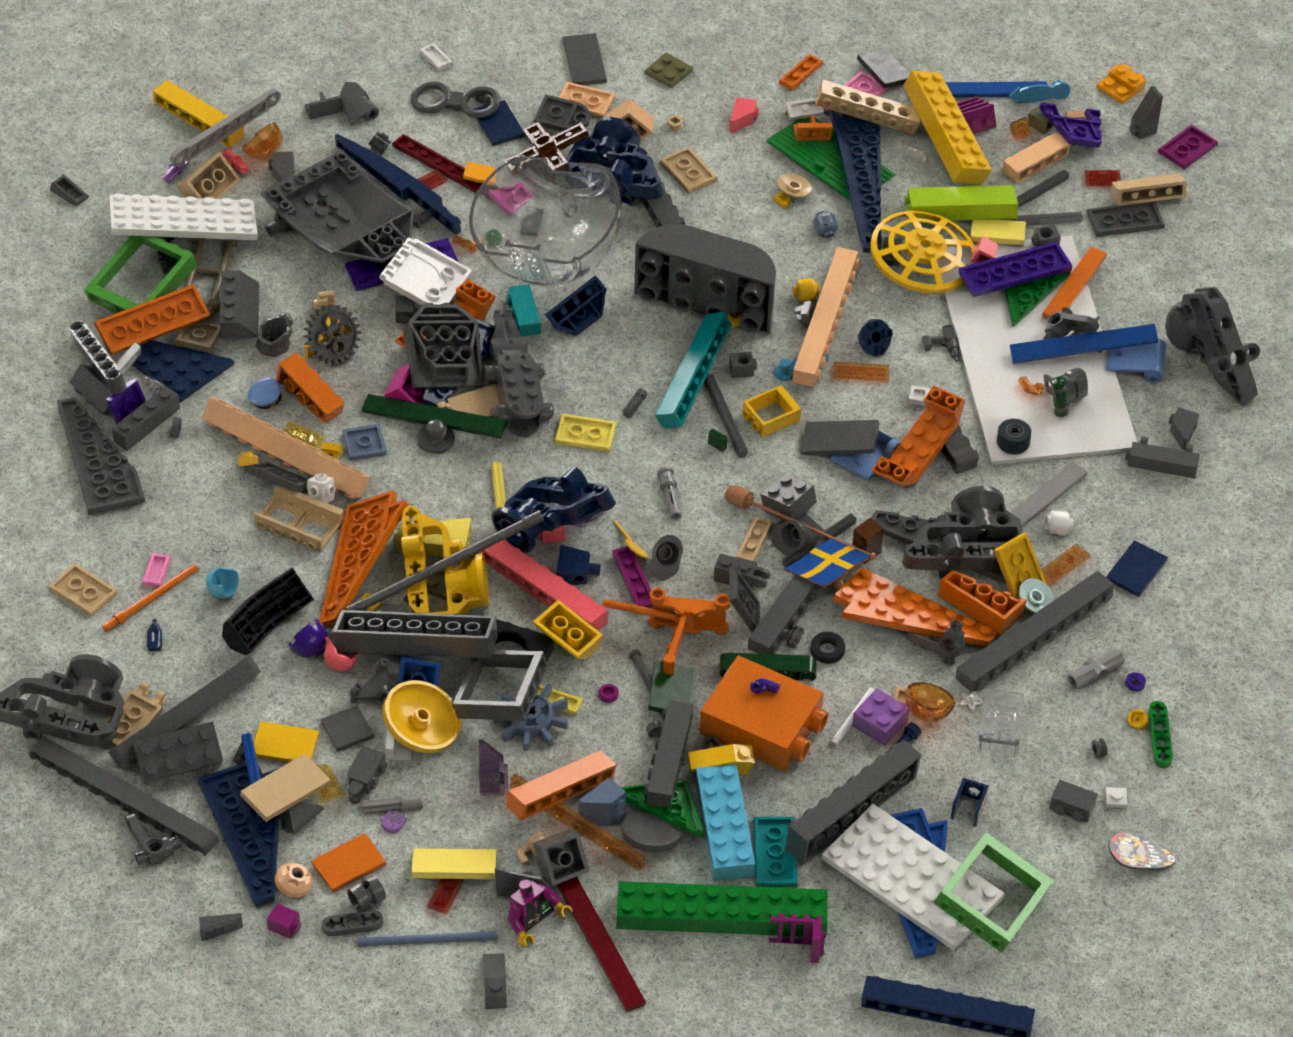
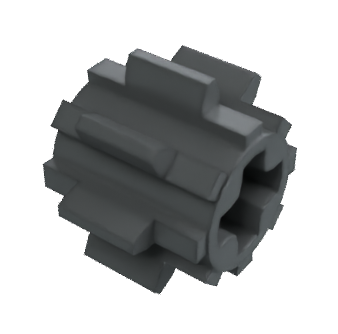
(379, 142)

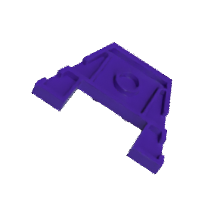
(1076, 130)

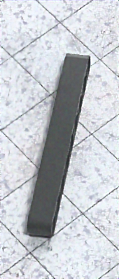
(188, 708)

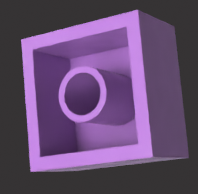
(880, 716)

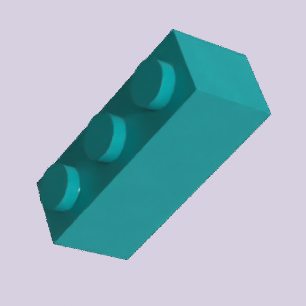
(524, 309)

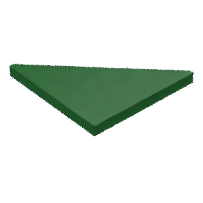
(1025, 297)
(681, 814)

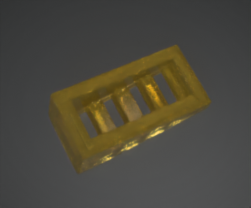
(299, 429)

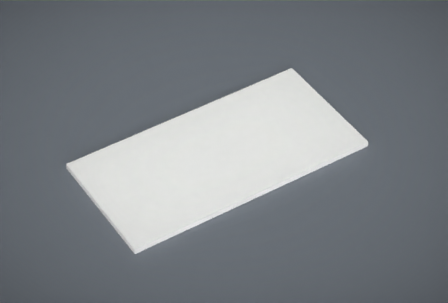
(984, 335)

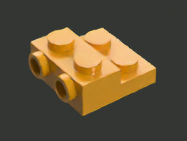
(1122, 83)

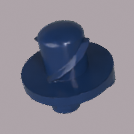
(875, 337)

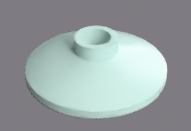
(1037, 590)

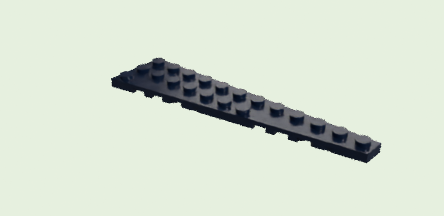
(861, 163)

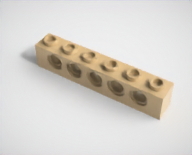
(867, 107)

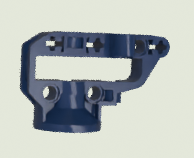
(616, 146)
(576, 500)

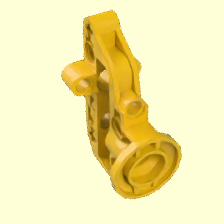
(463, 582)

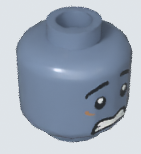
(825, 224)

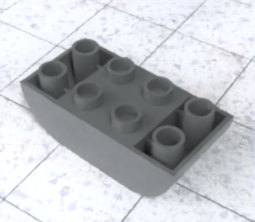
(706, 274)

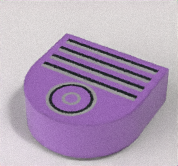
(393, 822)

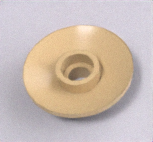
(794, 185)

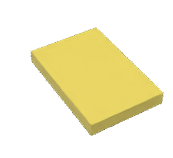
(999, 231)
(585, 432)

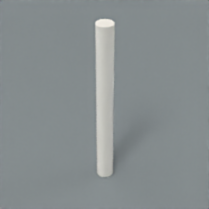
(848, 722)

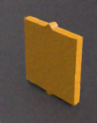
(477, 172)

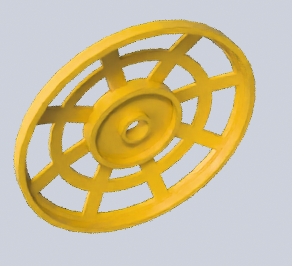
(913, 248)

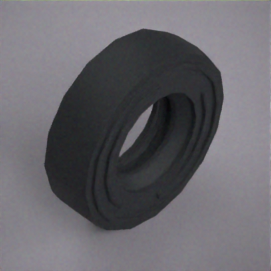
(831, 638)

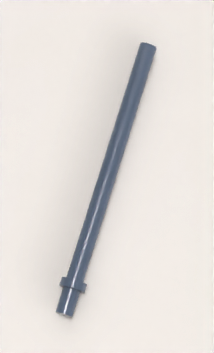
(429, 938)

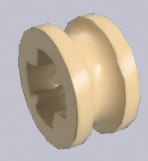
(675, 118)

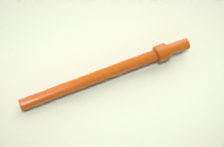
(120, 617)

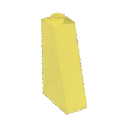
(433, 543)

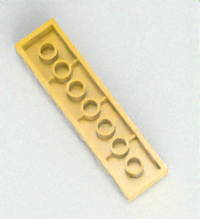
(947, 127)

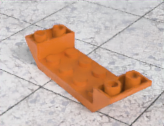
(472, 299)
(924, 438)

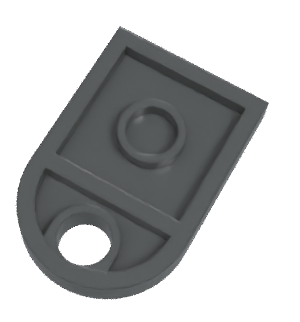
(561, 113)

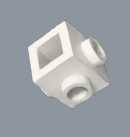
(321, 487)

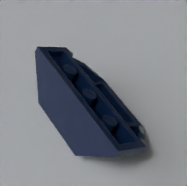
(579, 308)

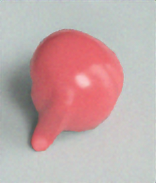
(338, 661)

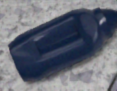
(154, 637)

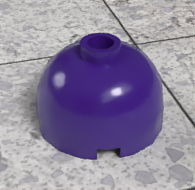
(310, 640)

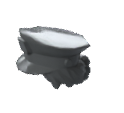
(275, 335)

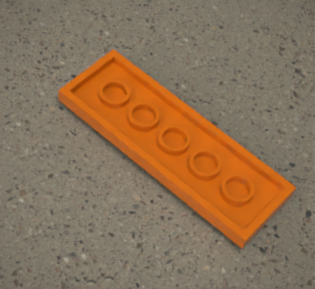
(152, 319)

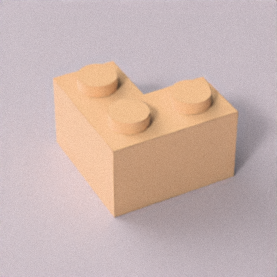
(635, 116)

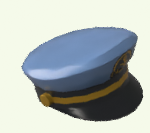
(265, 393)

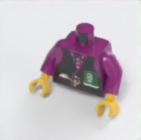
(530, 906)

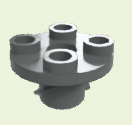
(435, 437)

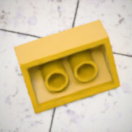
(569, 630)

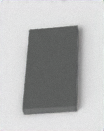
(584, 59)
(1125, 218)
(840, 437)

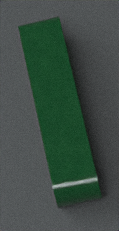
(793, 666)

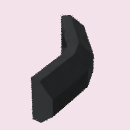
(265, 611)

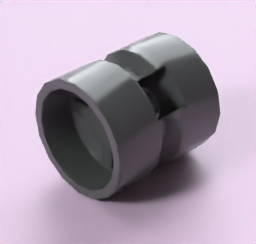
(369, 892)

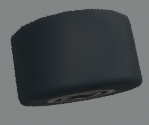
(1014, 436)

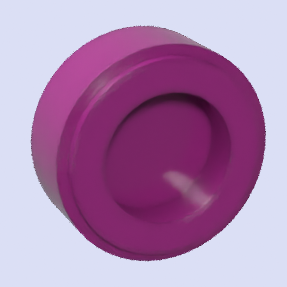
(608, 693)

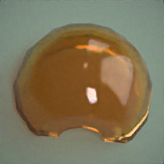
(264, 142)
(929, 701)

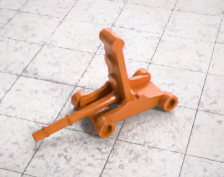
(681, 614)

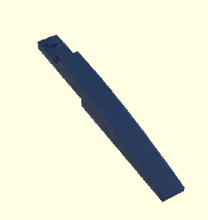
(399, 182)

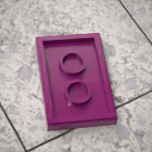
(1187, 147)

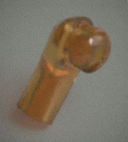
(465, 243)
(1029, 388)

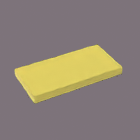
(454, 863)

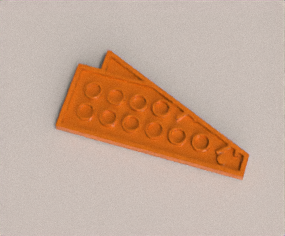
(361, 541)
(890, 605)

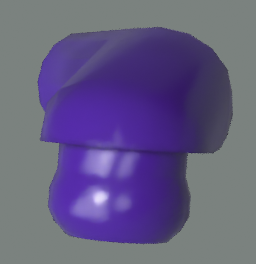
(763, 685)

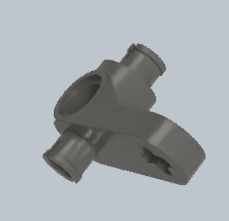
(1065, 321)
(943, 644)
(162, 846)

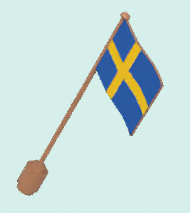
(822, 564)

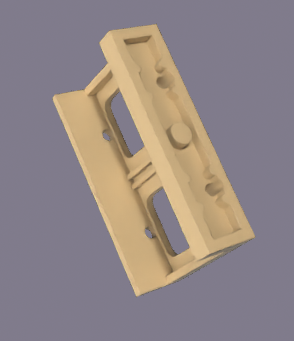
(305, 510)

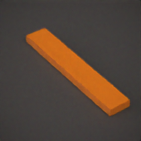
(1076, 281)

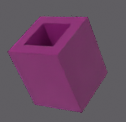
(284, 921)

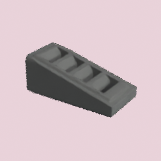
(56, 187)
(219, 924)

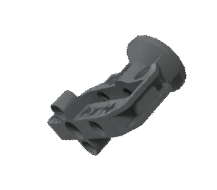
(1197, 327)
(973, 512)
(89, 681)

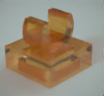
(1020, 128)

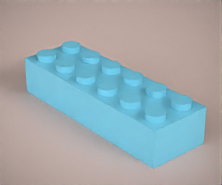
(725, 822)

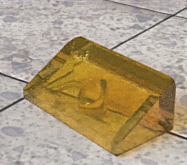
(334, 789)

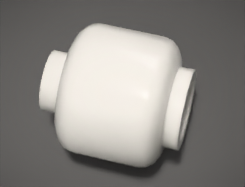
(1058, 523)

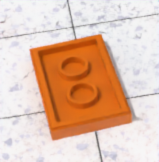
(348, 862)

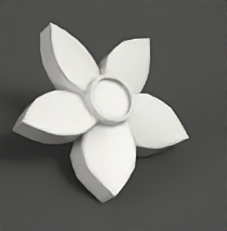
(971, 700)

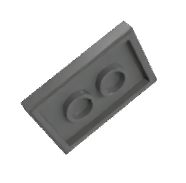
(279, 476)
(744, 599)

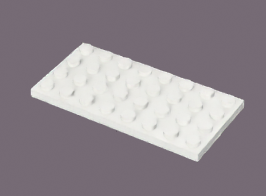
(182, 217)
(908, 873)

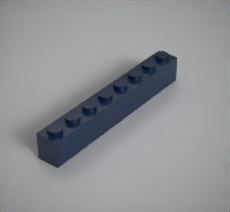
(947, 1007)

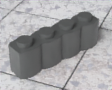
(959, 452)

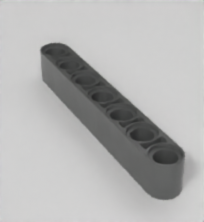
(97, 357)

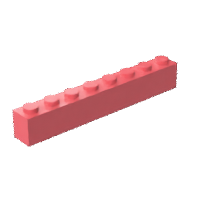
(542, 582)

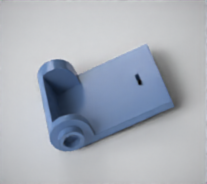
(1140, 358)
(863, 463)

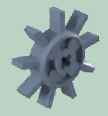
(539, 719)

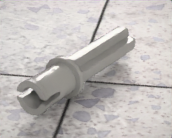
(392, 804)

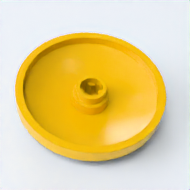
(421, 716)

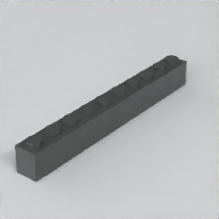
(1034, 632)

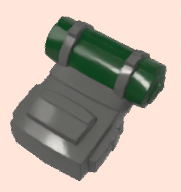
(1066, 389)

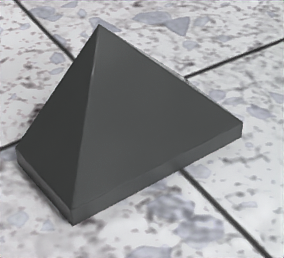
(299, 815)

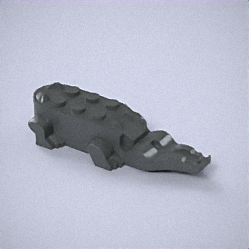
(515, 378)

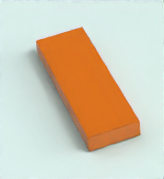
(800, 72)

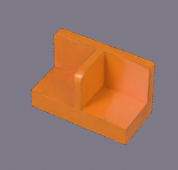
(813, 131)

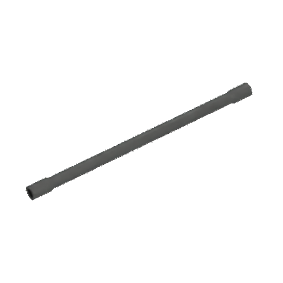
(526, 522)

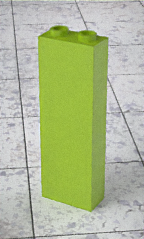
(964, 202)

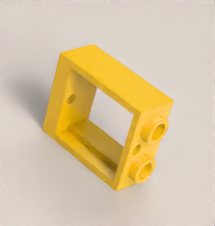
(778, 395)

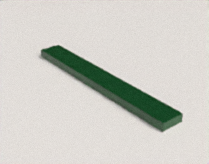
(424, 413)

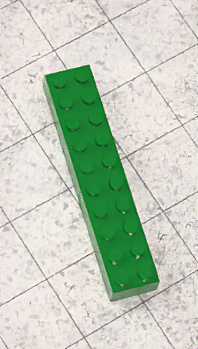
(716, 908)

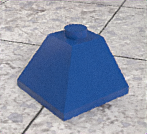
(419, 669)

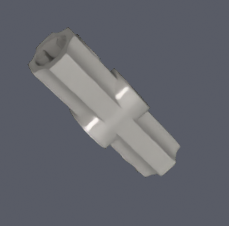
(1095, 668)

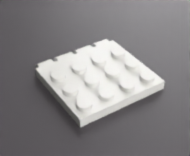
(424, 273)

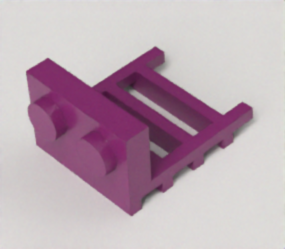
(978, 114)
(811, 934)

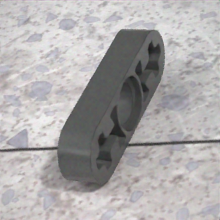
(358, 916)

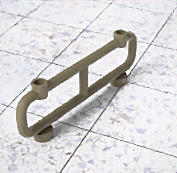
(214, 303)

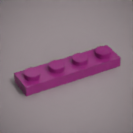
(633, 576)

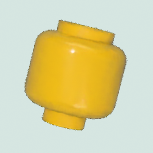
(806, 290)

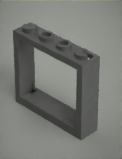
(501, 710)

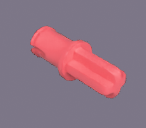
(235, 161)

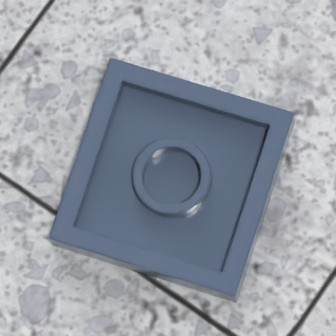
(364, 442)

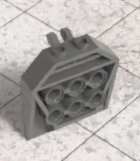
(438, 372)

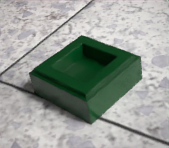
(717, 440)

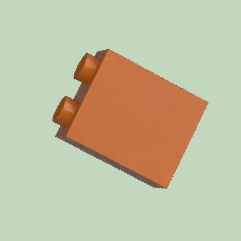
(768, 721)

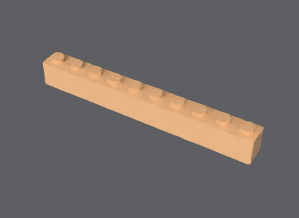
(826, 317)
(284, 446)

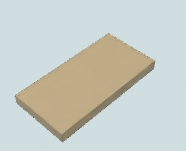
(285, 787)

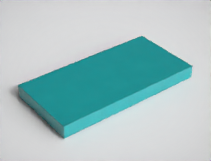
(772, 862)

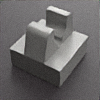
(805, 312)

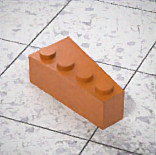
(309, 387)
(981, 601)

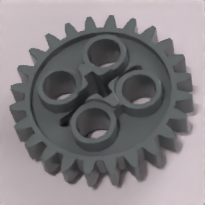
(319, 326)

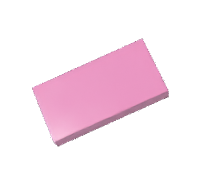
(156, 570)

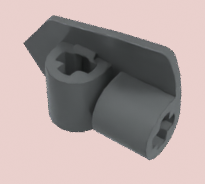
(357, 103)
(508, 881)

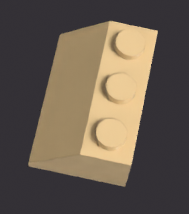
(209, 179)

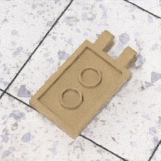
(474, 402)
(137, 712)

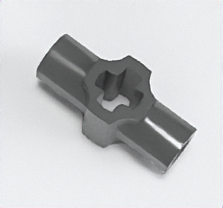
(278, 225)

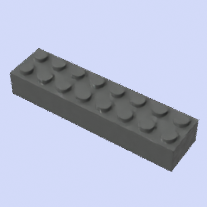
(415, 634)
(847, 803)

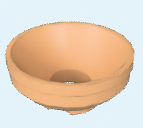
(290, 885)

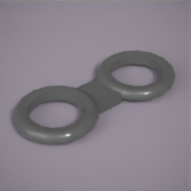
(455, 100)

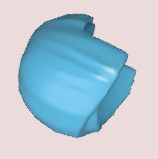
(222, 582)

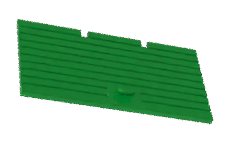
(817, 157)

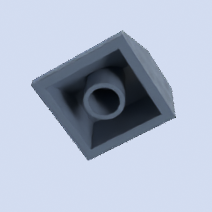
(604, 804)

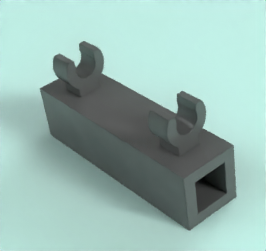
(1163, 459)

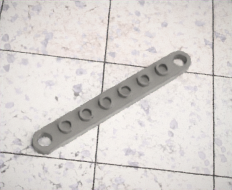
(225, 127)

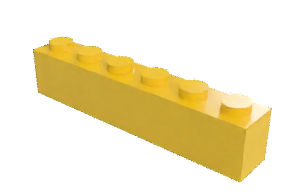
(192, 110)

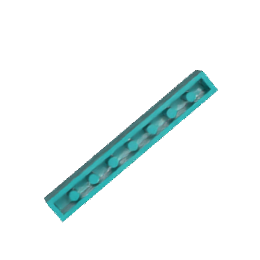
(693, 370)

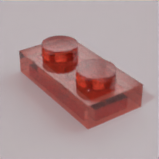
(1101, 177)
(445, 895)

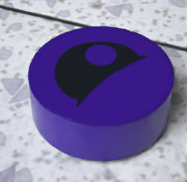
(1135, 681)

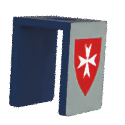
(964, 790)

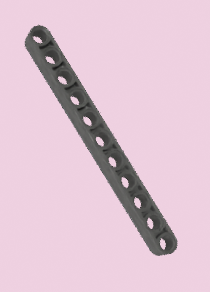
(124, 795)

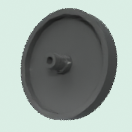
(650, 832)

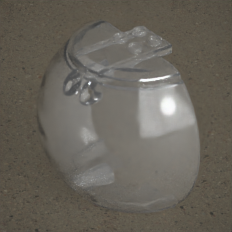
(542, 211)

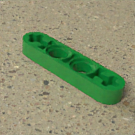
(1160, 734)

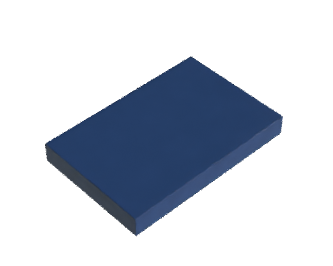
(500, 125)
(1136, 568)

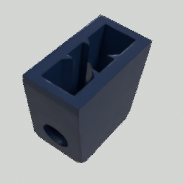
(575, 565)

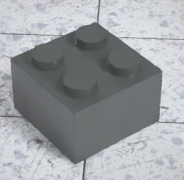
(789, 496)
(561, 857)

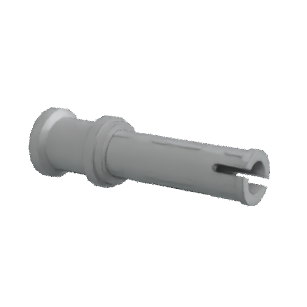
(666, 480)

